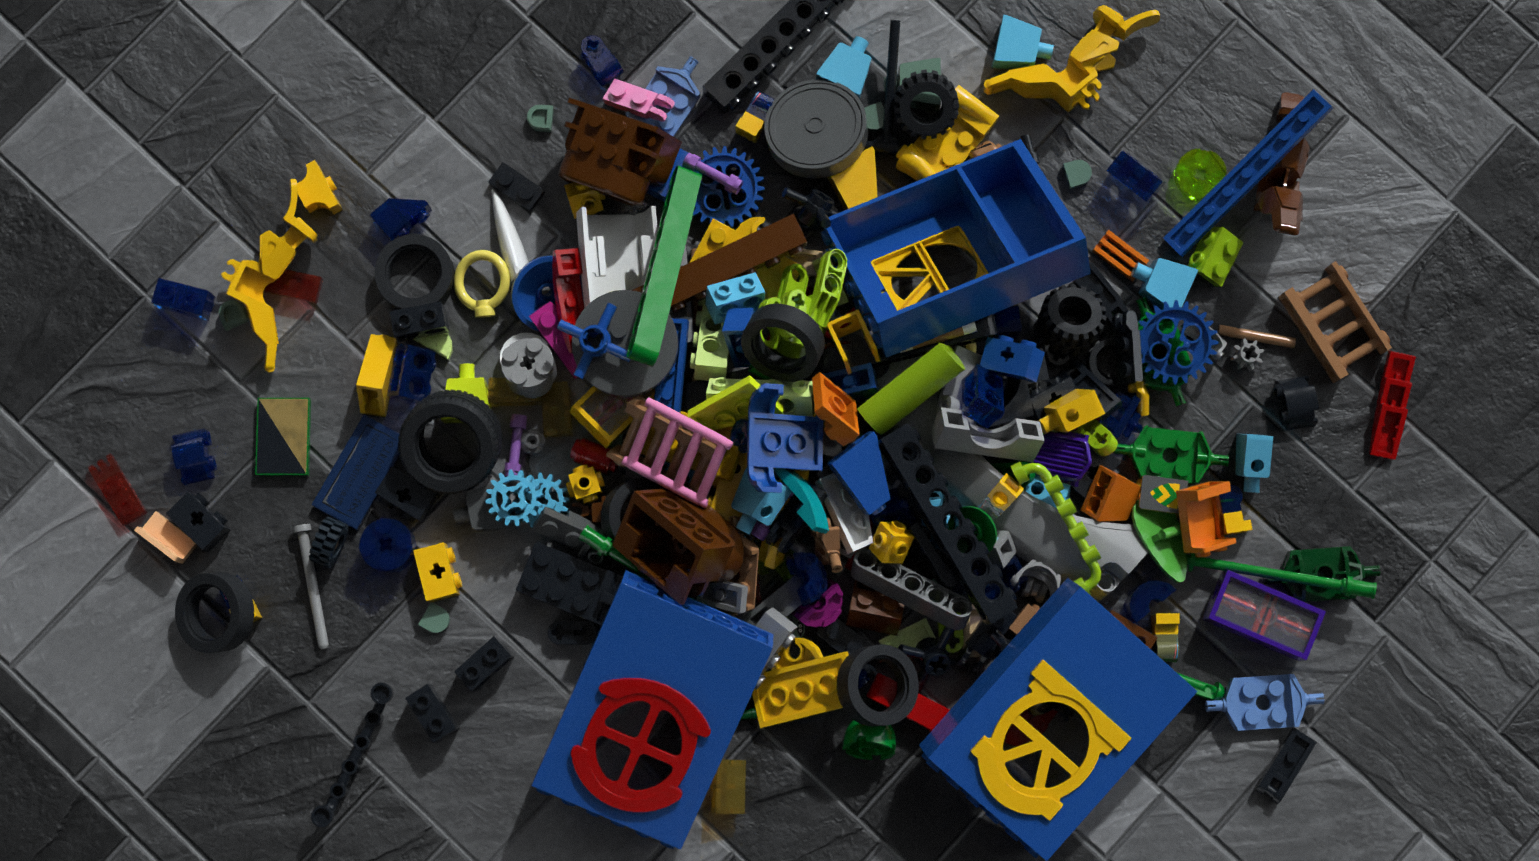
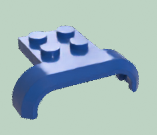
(779, 440)

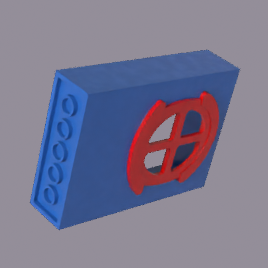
(678, 661)

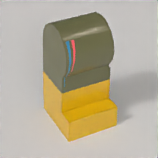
(1166, 629)

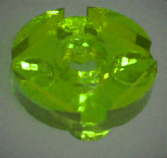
(1202, 160)

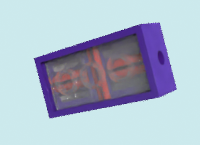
(1264, 615)

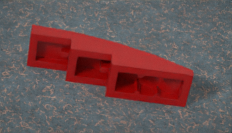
(1391, 405)

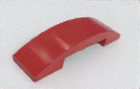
(567, 287)

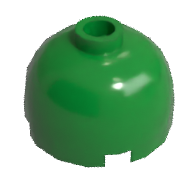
(864, 741)

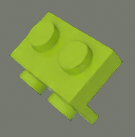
(1215, 255)

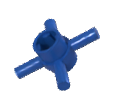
(606, 344)

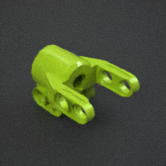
(818, 305)

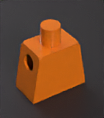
(1110, 496)

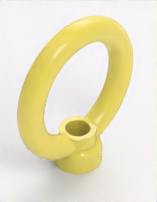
(482, 308)

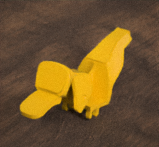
(1085, 60)
(252, 276)

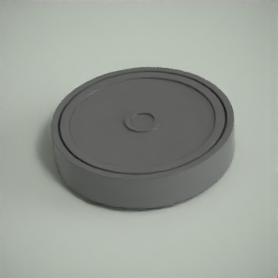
(816, 128)
(612, 373)

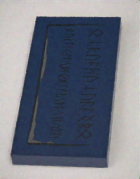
(358, 473)

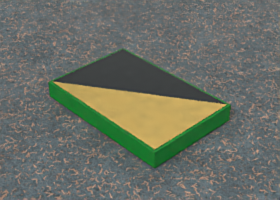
(283, 437)

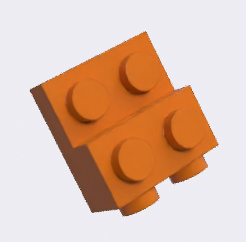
(836, 410)

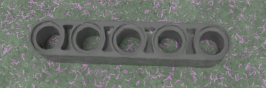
(920, 598)

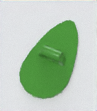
(1162, 539)

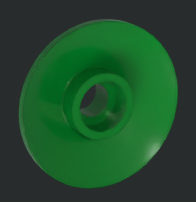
(983, 522)

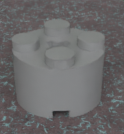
(525, 354)

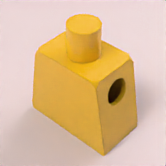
(1071, 411)

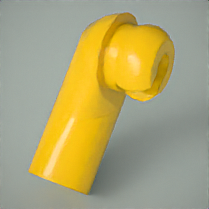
(1142, 393)

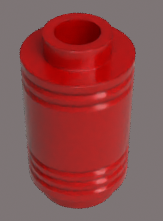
(592, 454)

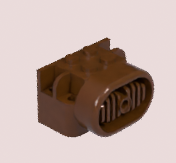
(616, 154)
(678, 543)

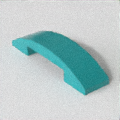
(812, 510)

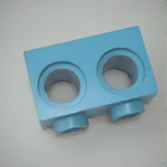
(734, 293)

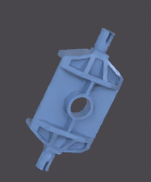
(680, 88)
(1285, 699)

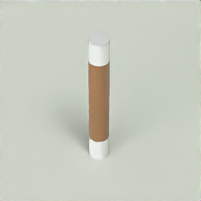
(967, 329)

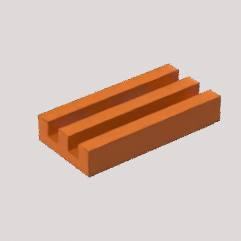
(1125, 247)

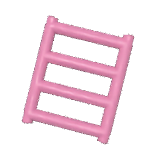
(700, 432)

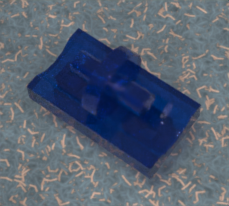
(1123, 418)

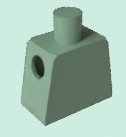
(924, 100)

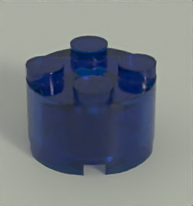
(373, 546)

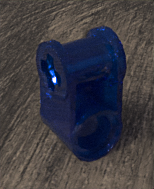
(602, 63)

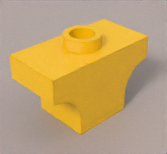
(317, 190)

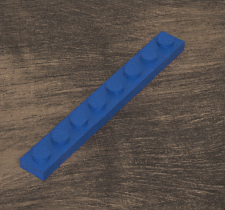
(1248, 172)

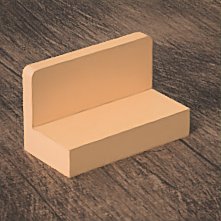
(167, 537)

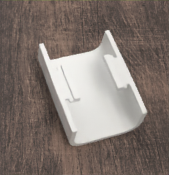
(614, 250)

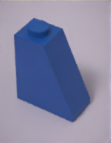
(863, 473)

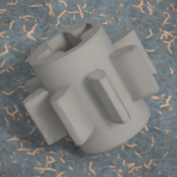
(1240, 354)

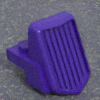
(1065, 455)

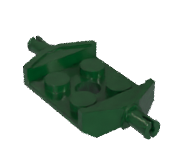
(1338, 560)

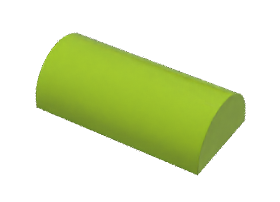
(911, 388)

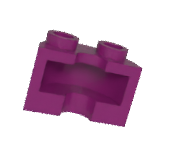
(824, 610)

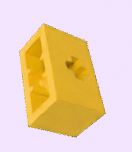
(427, 562)

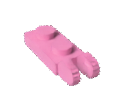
(637, 100)

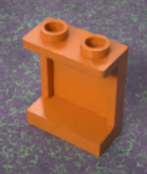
(1202, 518)

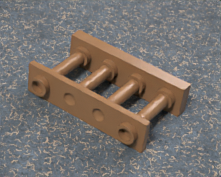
(1322, 344)
(637, 409)

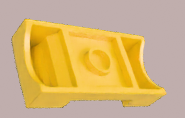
(953, 147)

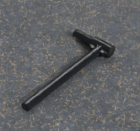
(886, 143)

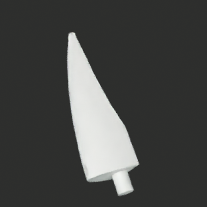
(509, 240)

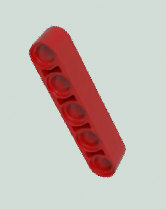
(925, 711)

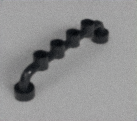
(324, 815)

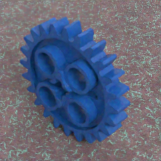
(749, 189)
(1198, 348)

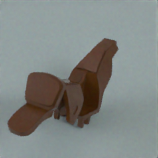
(1279, 191)

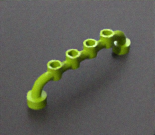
(1066, 509)

